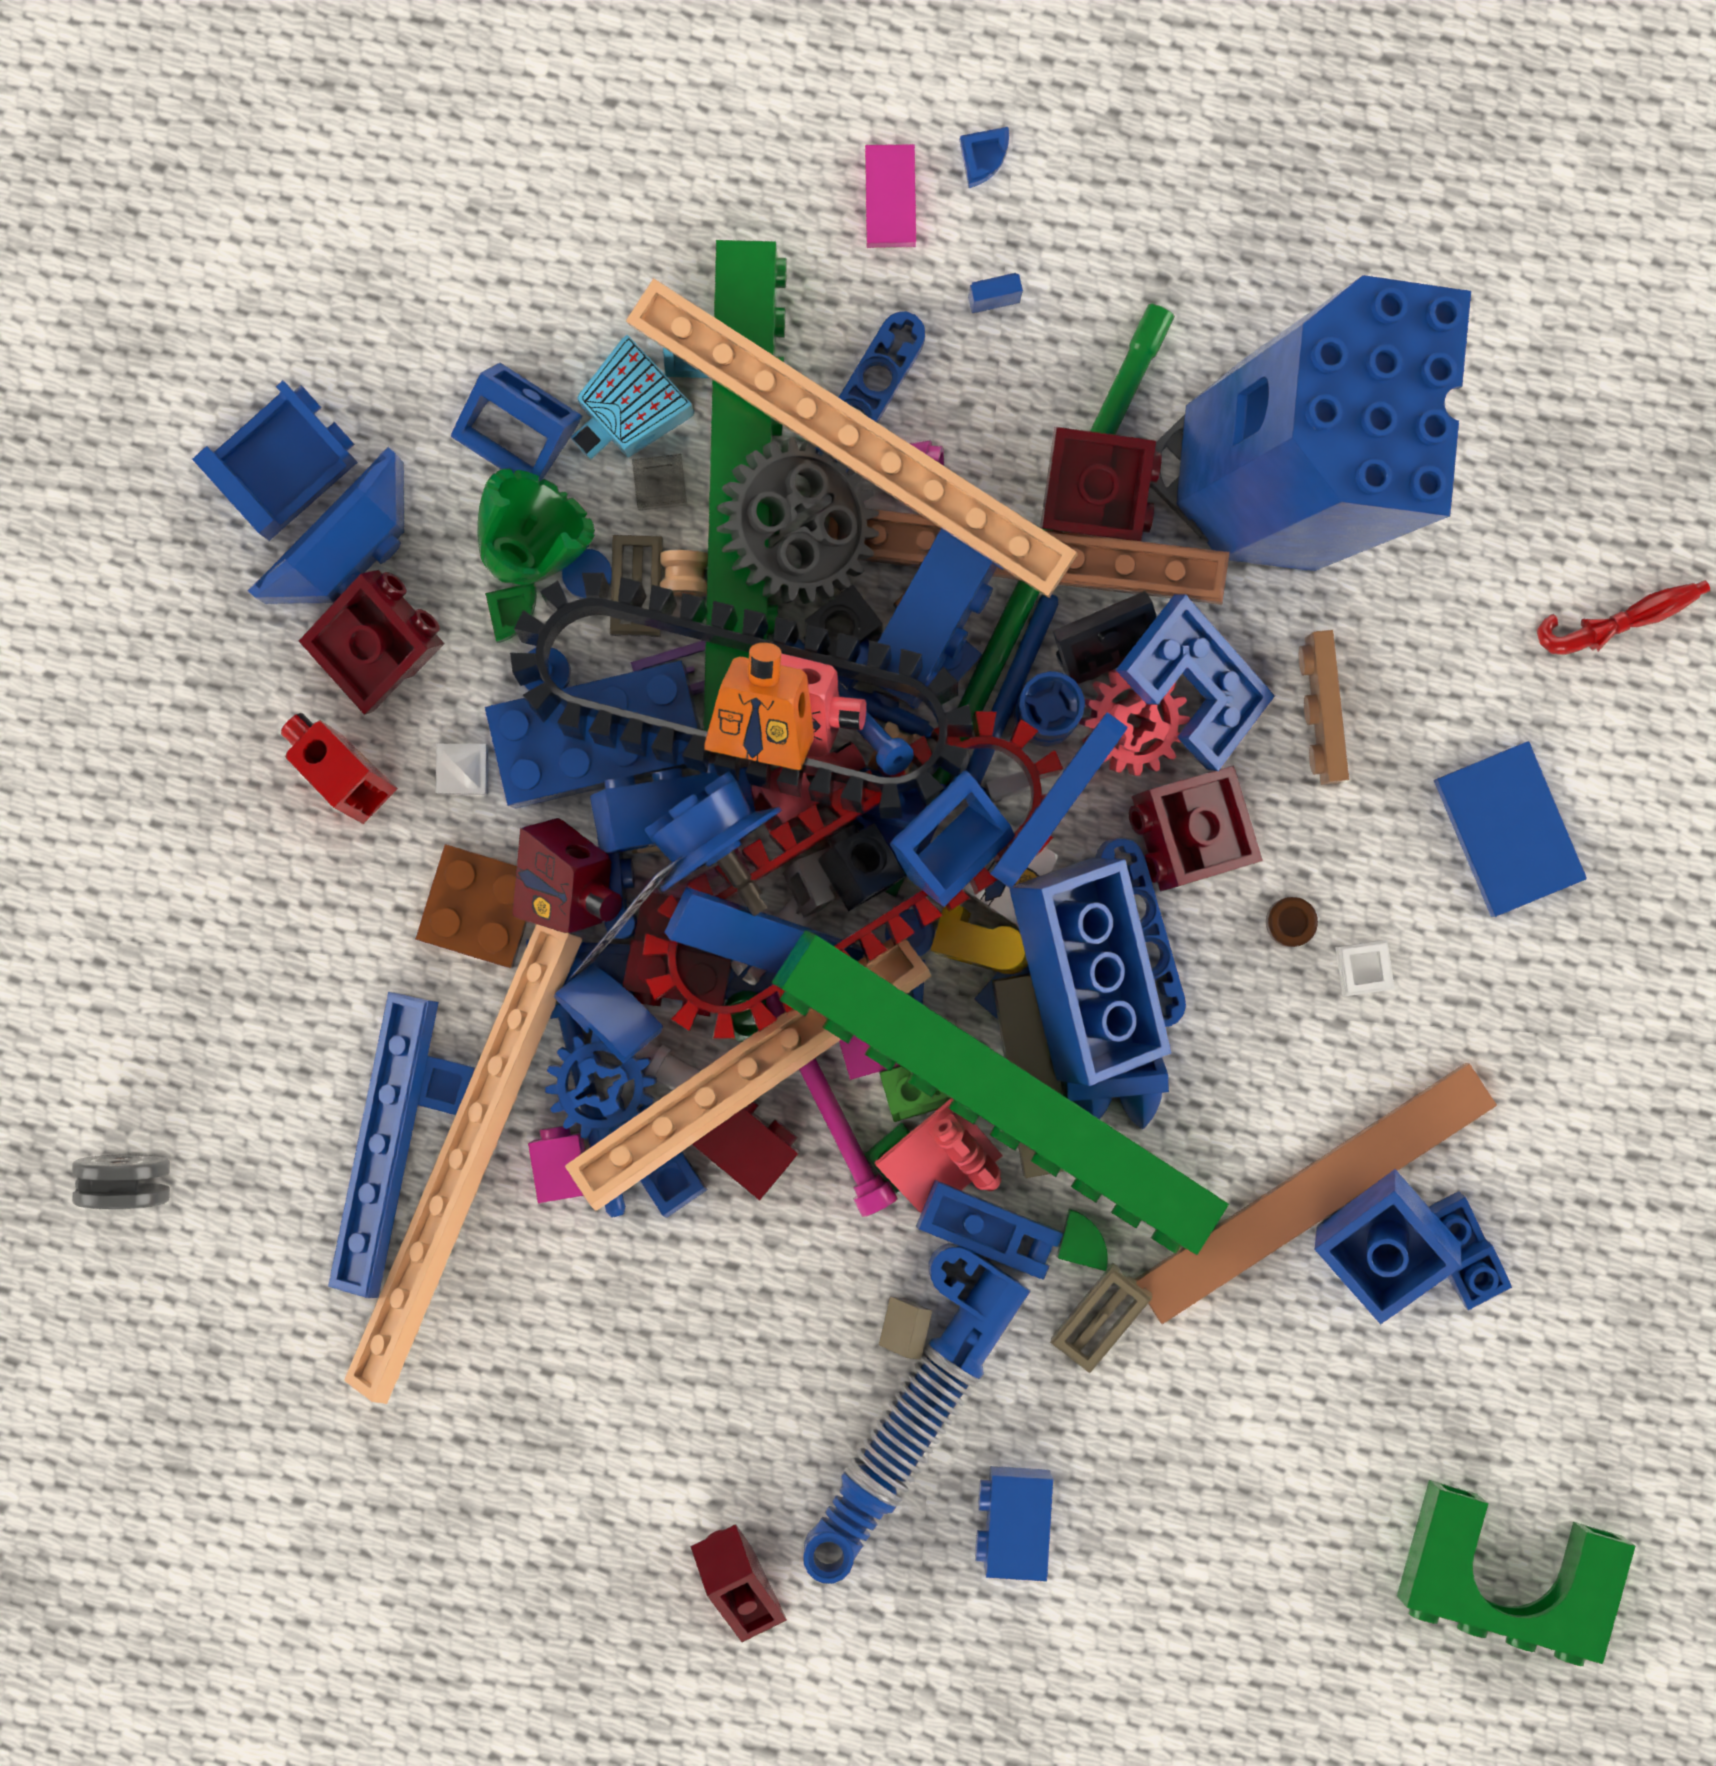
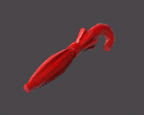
(1598, 632)

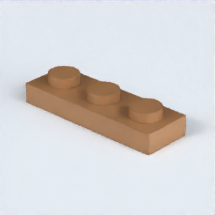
(1324, 708)

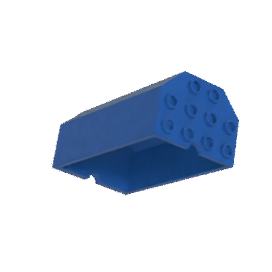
(1331, 429)

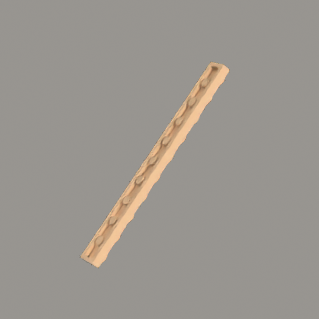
(852, 438)
(462, 1163)

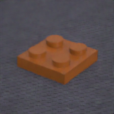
(473, 908)

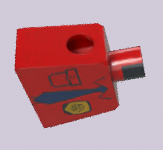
(336, 768)

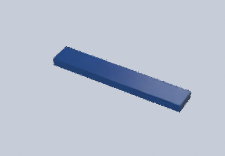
(383, 1145)

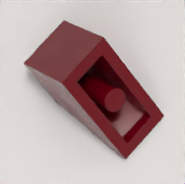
(737, 1583)

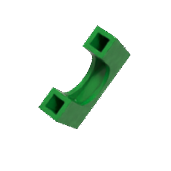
(1569, 1618)

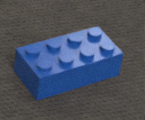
(545, 765)
(1090, 970)

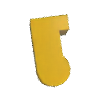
(978, 946)

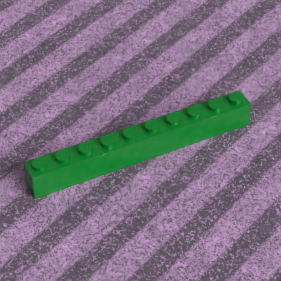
(746, 302)
(999, 1092)

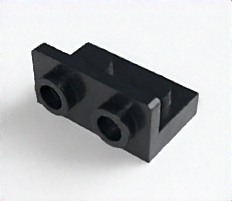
(1103, 638)

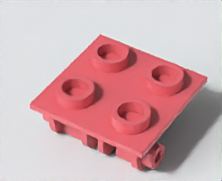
(941, 1150)

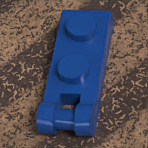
(987, 1229)

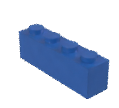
(937, 607)

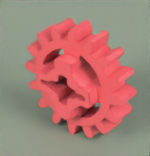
(1133, 738)

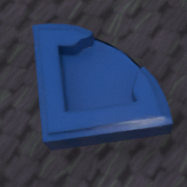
(983, 154)

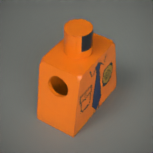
(762, 711)

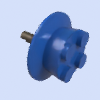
(708, 831)

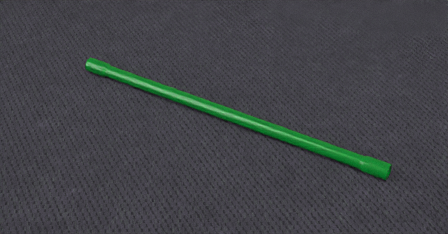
(1142, 349)

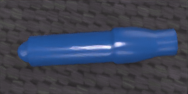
(887, 709)

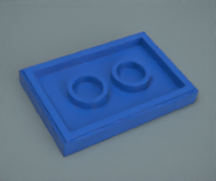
(1510, 829)

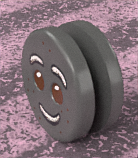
(115, 1184)

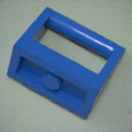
(526, 404)
(960, 848)

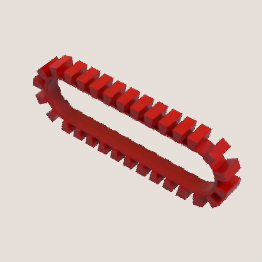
(811, 821)

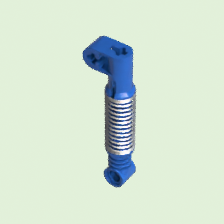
(921, 1410)

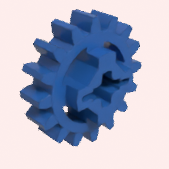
(610, 1106)

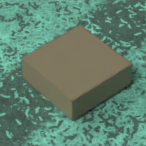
(905, 1328)

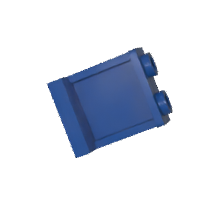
(279, 461)

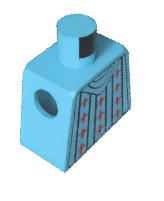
(629, 403)

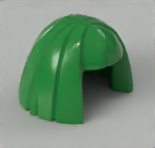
(529, 528)

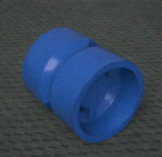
(1052, 706)

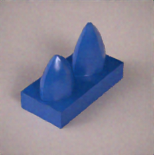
(1138, 1091)

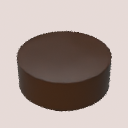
(1291, 921)

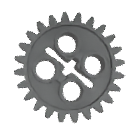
(824, 559)

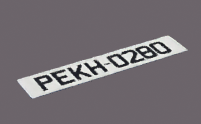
(623, 919)

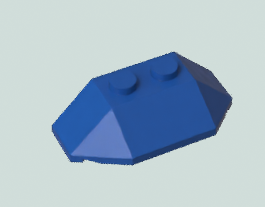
(344, 541)

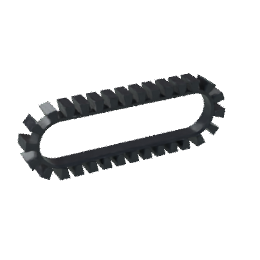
(573, 721)

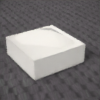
(462, 769)

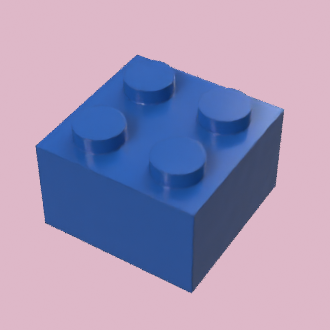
(1388, 1247)

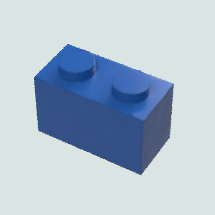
(1016, 1524)

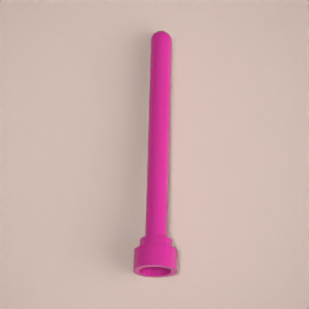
(871, 1190)

